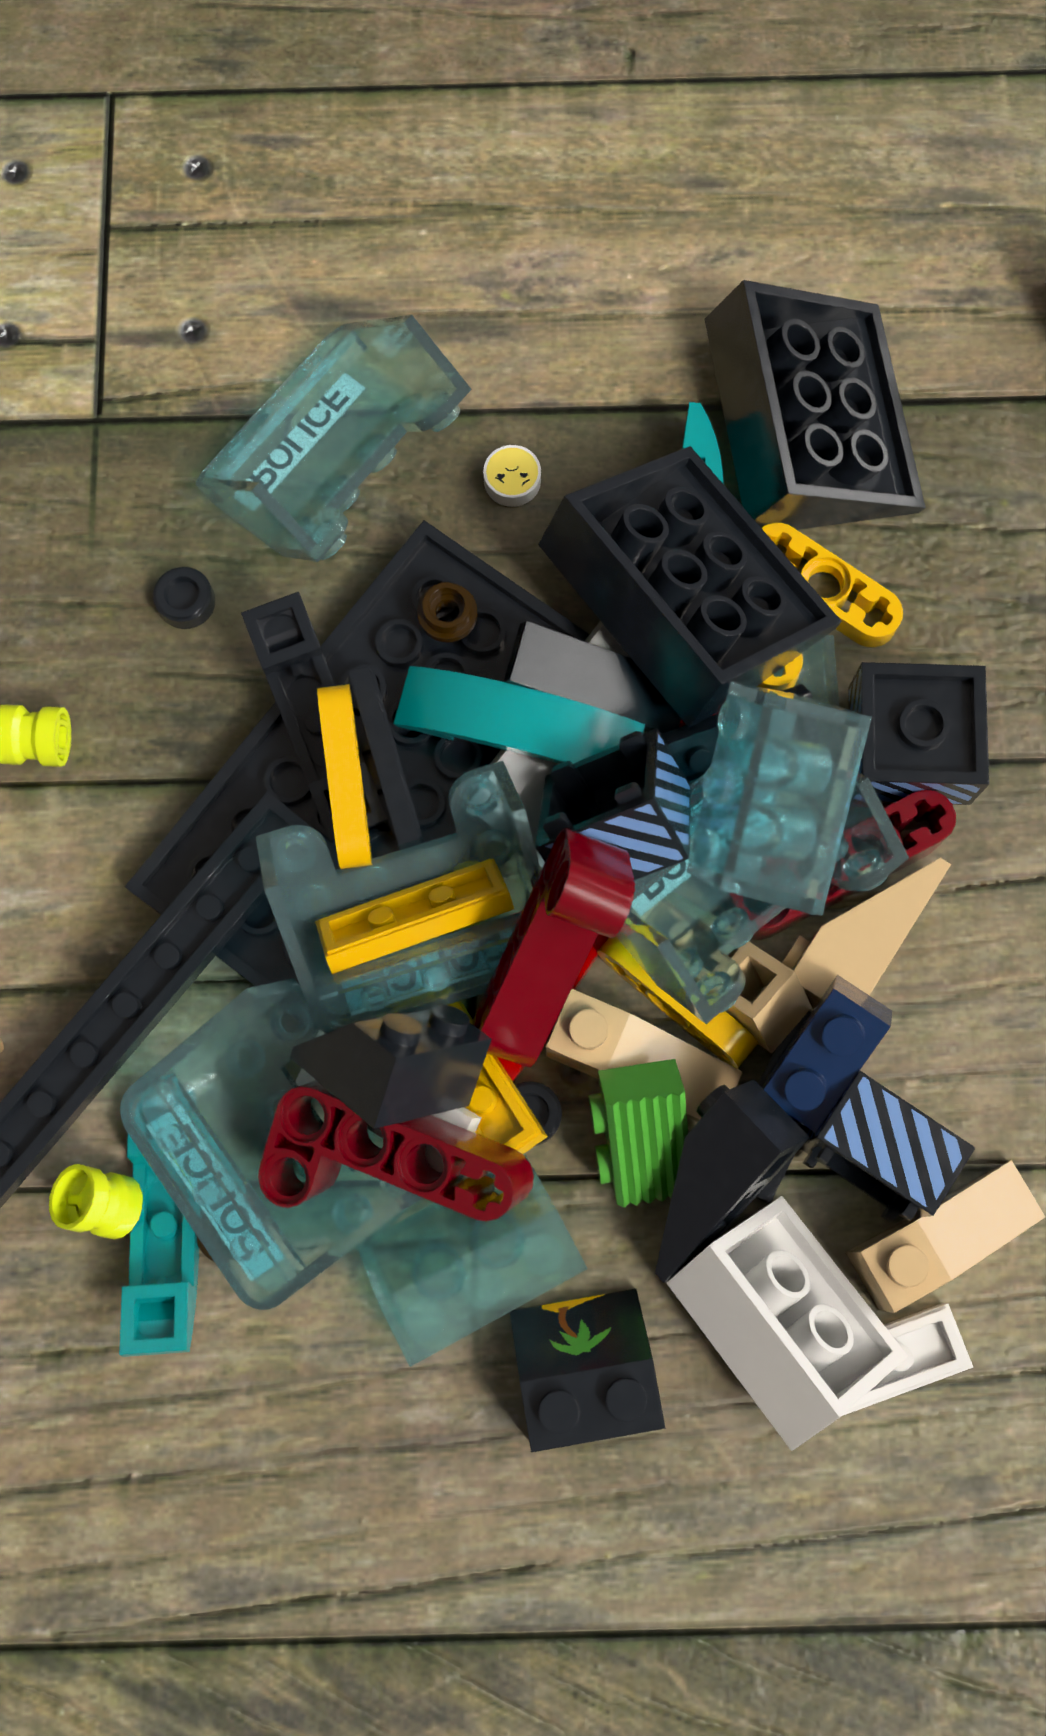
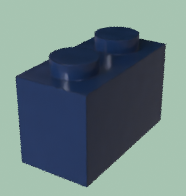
(827, 1053)

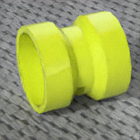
(34, 735)
(95, 1202)

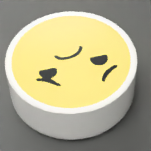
(512, 475)

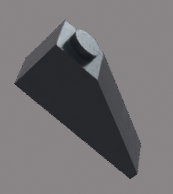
(723, 1168)

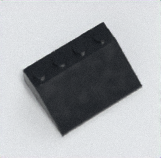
(811, 408)
(685, 581)

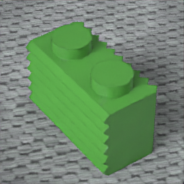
(643, 1127)

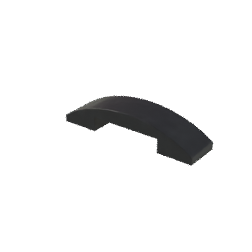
(294, 672)

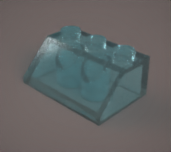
(777, 796)
(454, 1274)

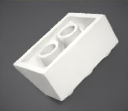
(787, 1322)

